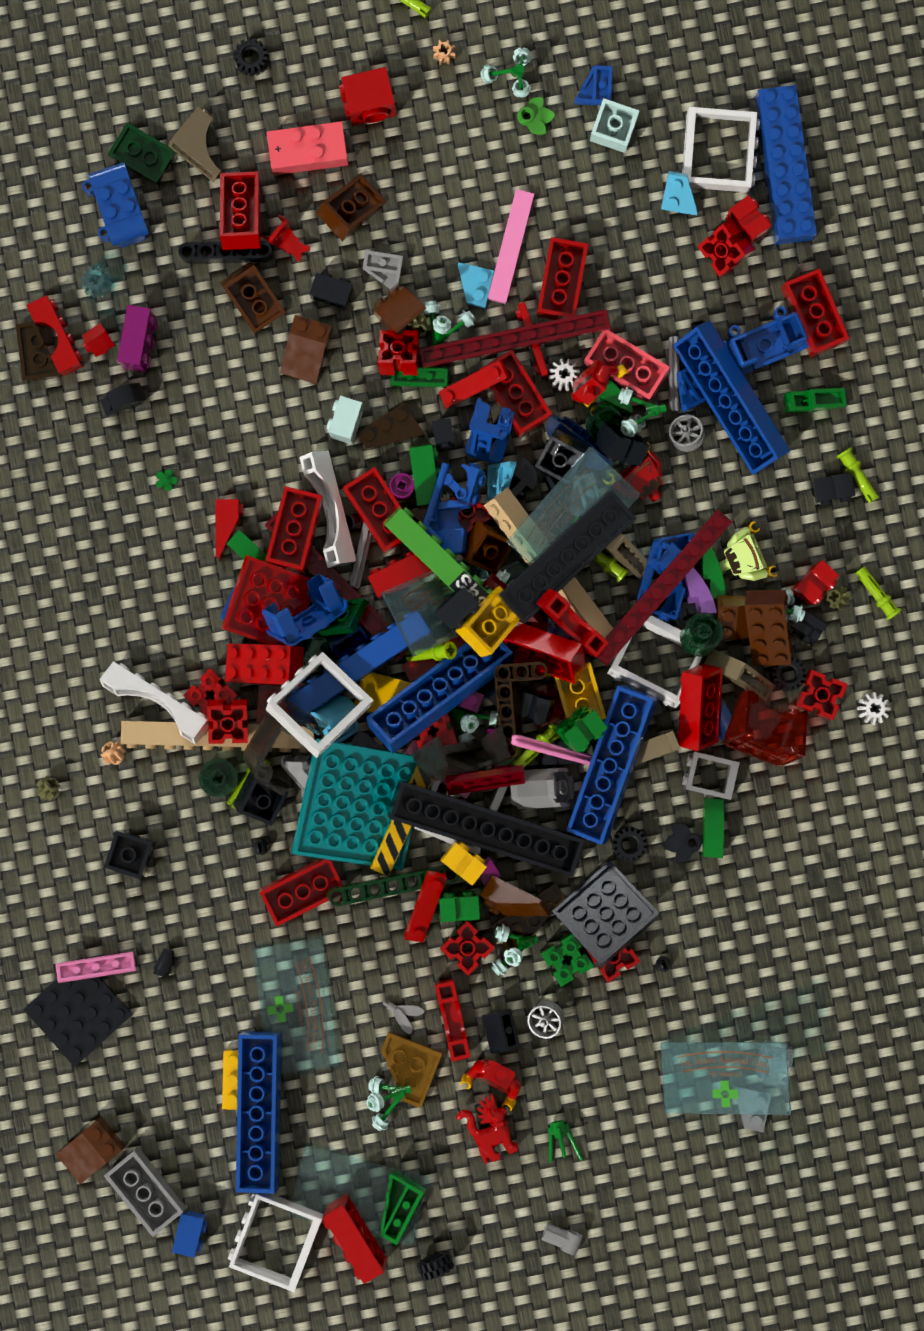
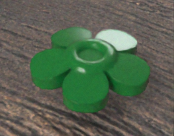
(165, 480)

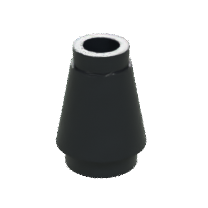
(164, 964)

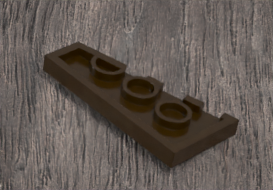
(528, 925)

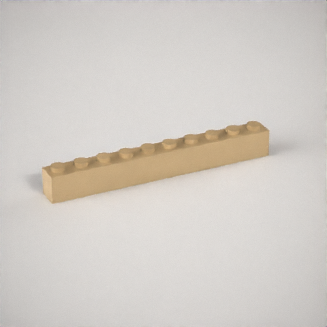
(509, 516)
(167, 734)

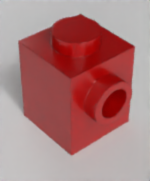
(97, 340)

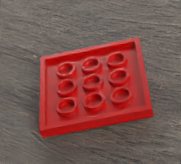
(256, 589)

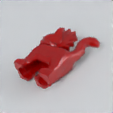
(495, 1134)

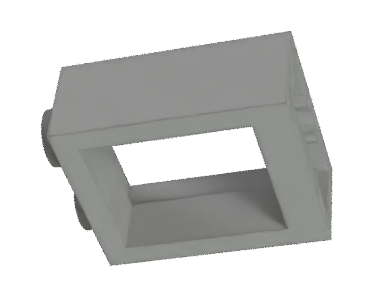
(729, 781)

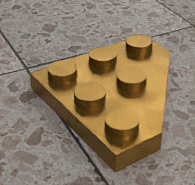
(411, 1065)

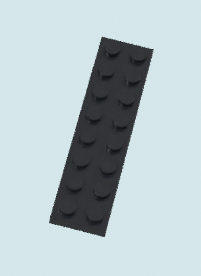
(567, 555)

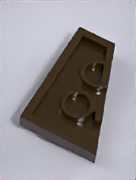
(34, 354)
(390, 428)

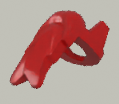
(284, 239)

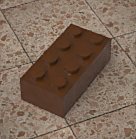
(769, 627)

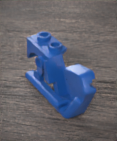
(443, 516)
(662, 553)

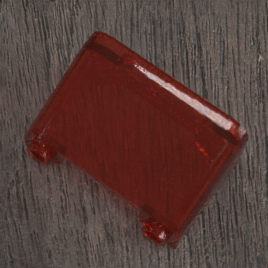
(766, 732)

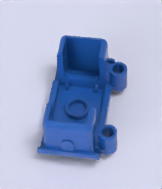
(117, 206)
(768, 342)
(325, 608)

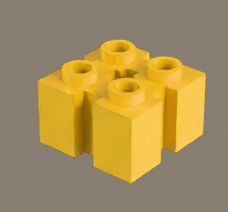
(463, 863)

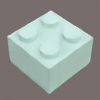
(614, 125)
(345, 419)

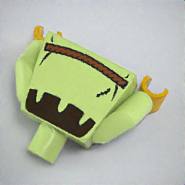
(745, 556)

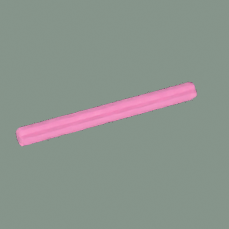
(551, 749)

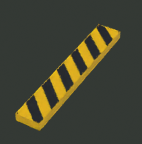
(396, 832)

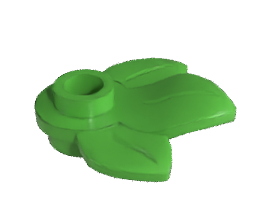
(538, 116)

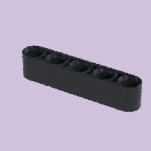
(216, 257)

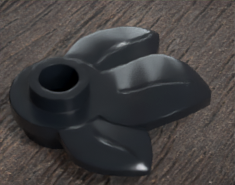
(679, 842)

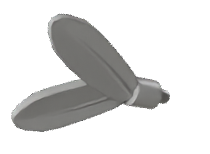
(400, 1013)

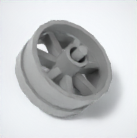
(687, 433)
(546, 1019)

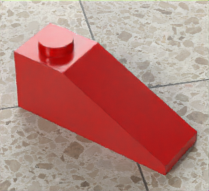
(227, 518)

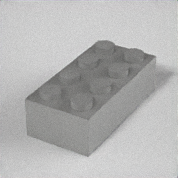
(145, 1191)

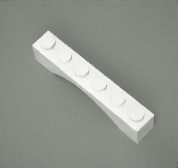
(338, 544)
(123, 682)

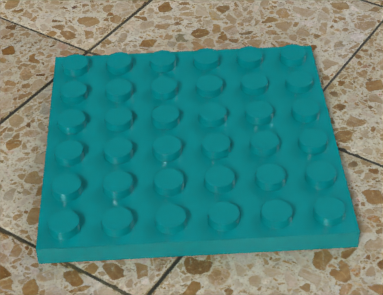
(349, 803)

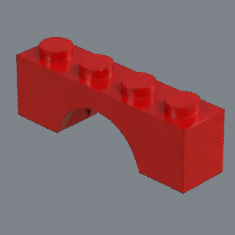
(45, 314)
(560, 611)
(452, 1020)

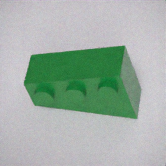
(424, 471)
(401, 1205)

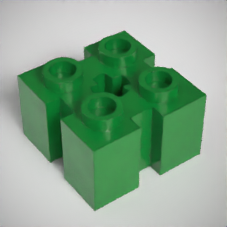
(580, 729)
(459, 907)
(578, 962)

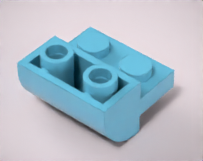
(333, 712)

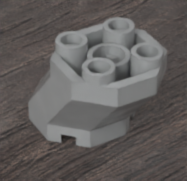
(297, 768)
(543, 789)

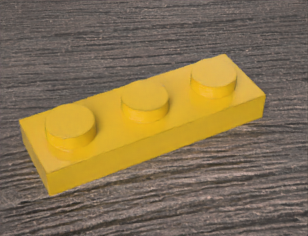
(230, 1079)

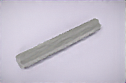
(674, 396)
(361, 557)

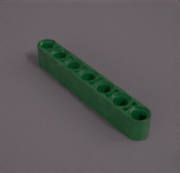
(383, 884)

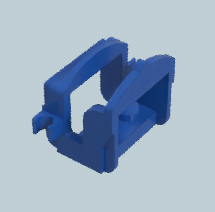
(482, 433)

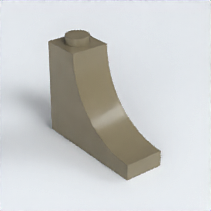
(191, 143)
(627, 555)
(741, 674)
(657, 746)

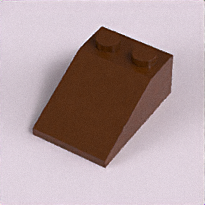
(350, 207)
(252, 297)
(397, 308)
(306, 349)
(732, 616)
(511, 900)
(90, 1150)

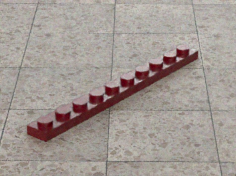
(514, 338)
(317, 565)
(664, 585)

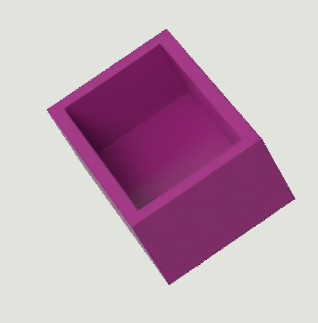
(137, 338)

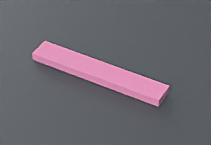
(510, 246)

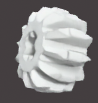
(558, 369)
(873, 716)

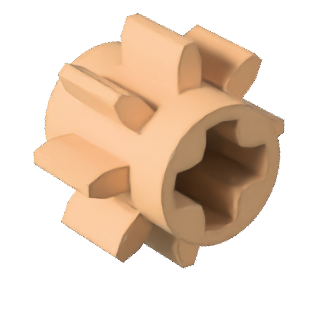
(443, 58)
(113, 753)

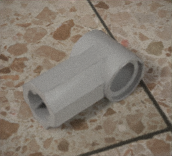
(567, 1240)

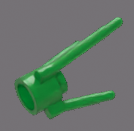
(558, 1129)

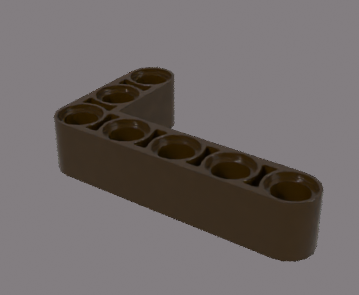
(513, 701)

